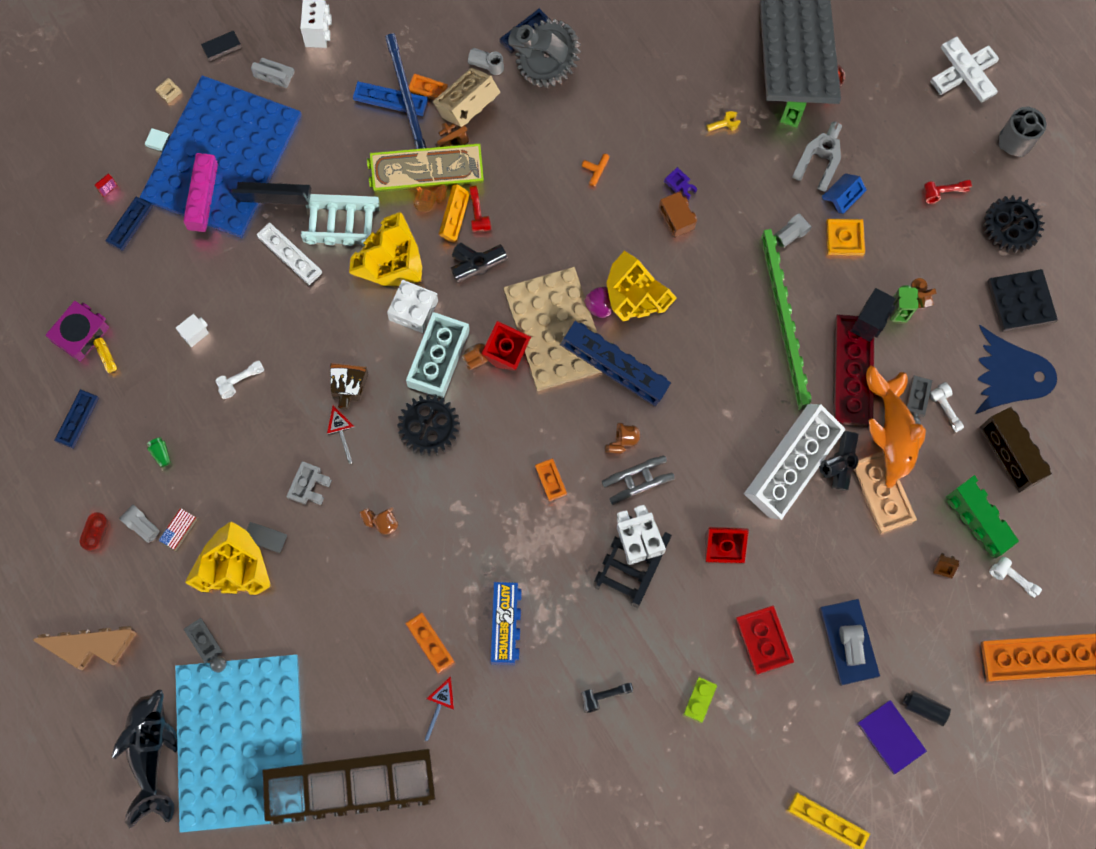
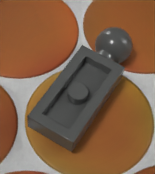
(918, 397)
(206, 645)

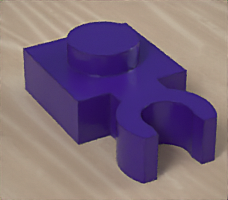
(679, 182)

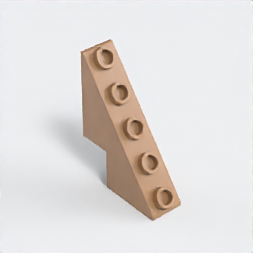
(80, 647)

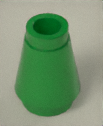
(159, 451)

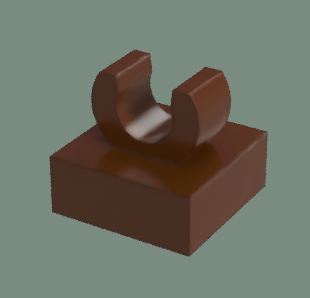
(946, 566)

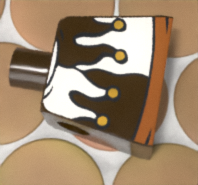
(347, 383)

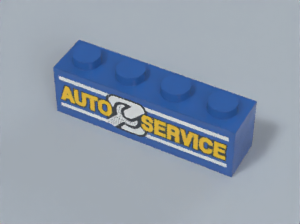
(504, 623)

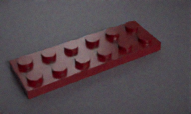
(852, 358)

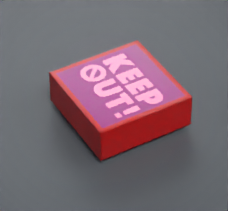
(105, 185)

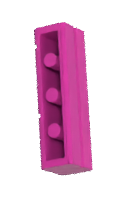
(200, 192)

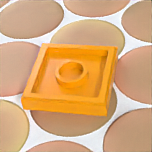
(845, 237)

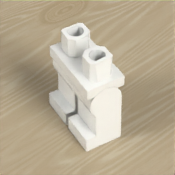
(637, 529)

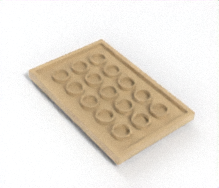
(546, 312)

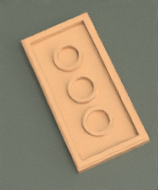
(887, 505)

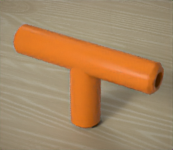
(597, 169)

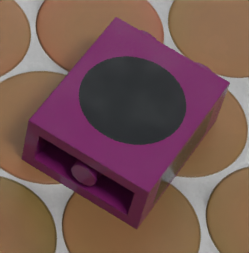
(77, 330)

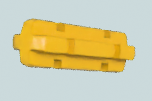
(105, 355)

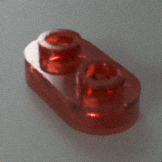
(92, 532)

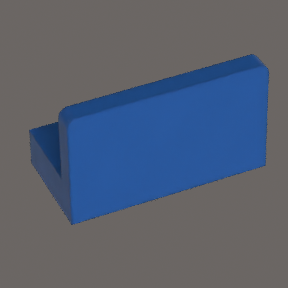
(845, 192)

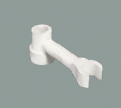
(225, 385)
(940, 394)
(1003, 568)

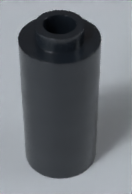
(926, 708)

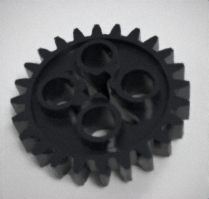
(1023, 237)
(413, 418)

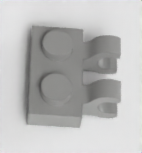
(304, 482)

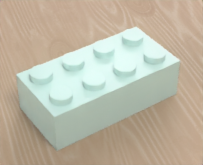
(437, 355)

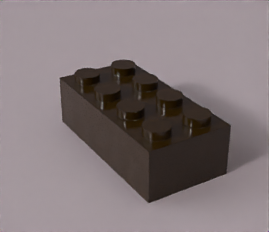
(1015, 449)

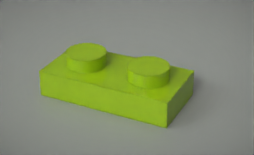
(700, 700)

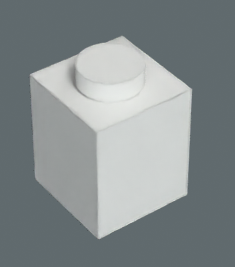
(193, 330)

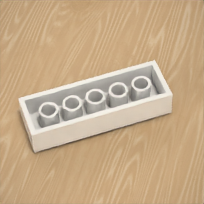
(794, 461)

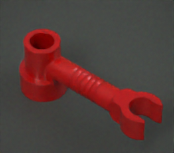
(933, 192)
(480, 222)

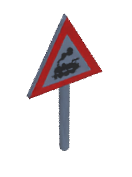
(443, 697)

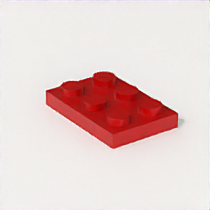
(764, 640)

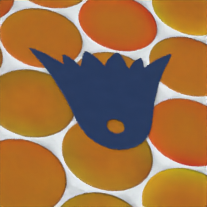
(1013, 373)

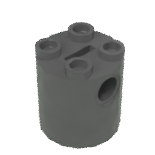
(1022, 131)

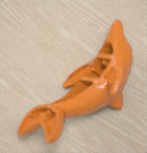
(901, 435)

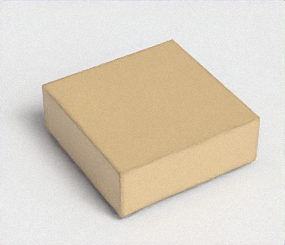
(168, 90)

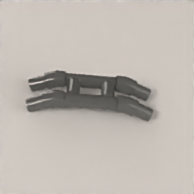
(632, 489)

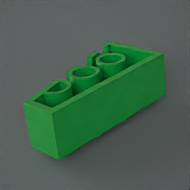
(982, 517)

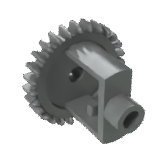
(545, 51)

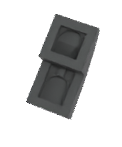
(266, 537)

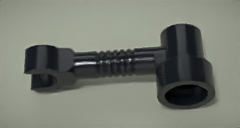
(591, 699)

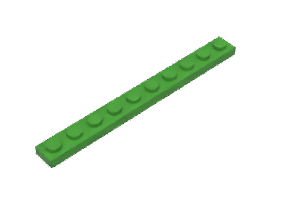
(787, 325)

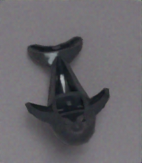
(143, 743)

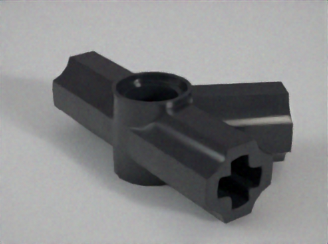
(469, 258)
(842, 462)

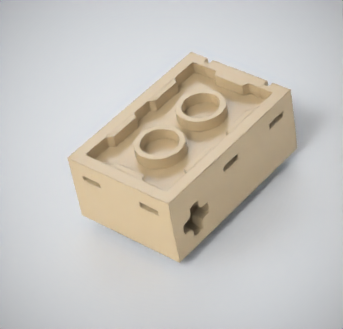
(466, 97)

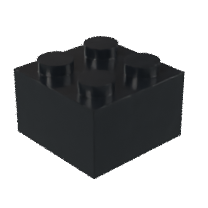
(874, 315)

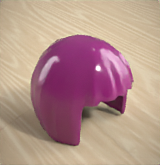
(599, 302)

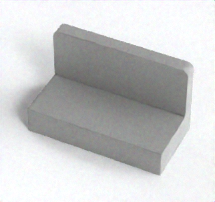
(272, 72)

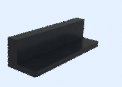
(272, 193)

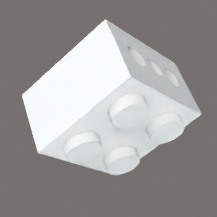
(315, 23)
(412, 306)

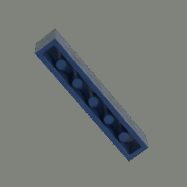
(615, 363)

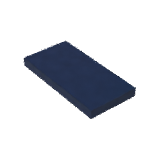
(848, 614)

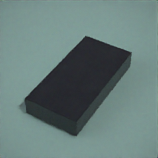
(221, 45)

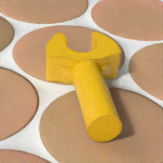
(725, 122)

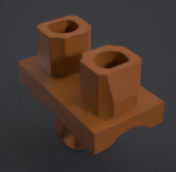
(460, 135)
(924, 295)

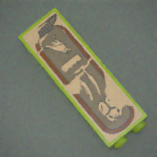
(425, 167)

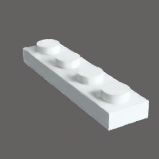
(969, 69)
(951, 78)
(289, 253)

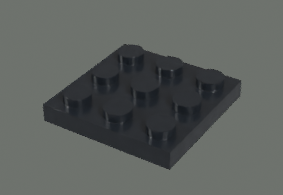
(1022, 300)

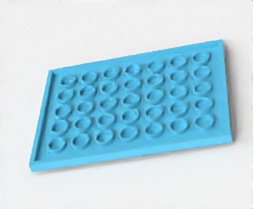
(229, 733)

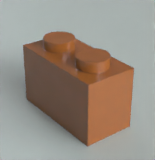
(677, 214)

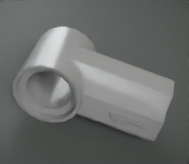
(486, 60)
(795, 228)
(136, 521)
(853, 639)

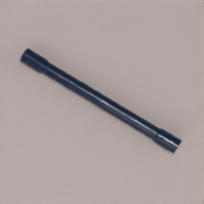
(393, 48)

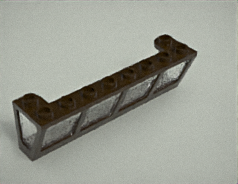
(347, 786)

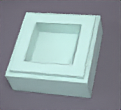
(157, 140)

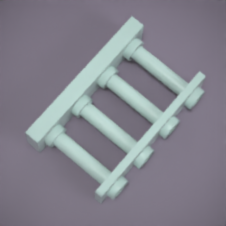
(340, 202)

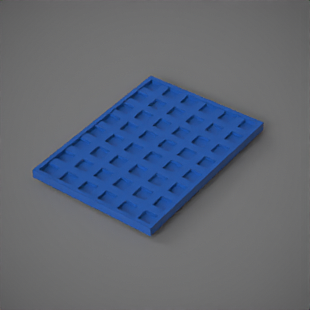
(243, 135)

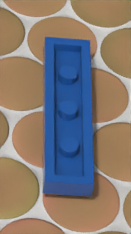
(387, 98)

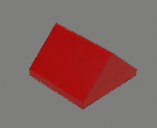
(505, 347)
(726, 544)

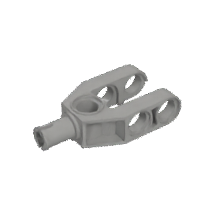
(816, 147)

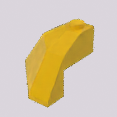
(388, 254)
(635, 290)
(230, 563)

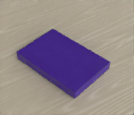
(892, 737)

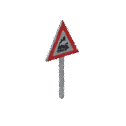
(338, 423)

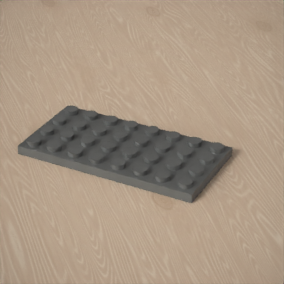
(799, 51)

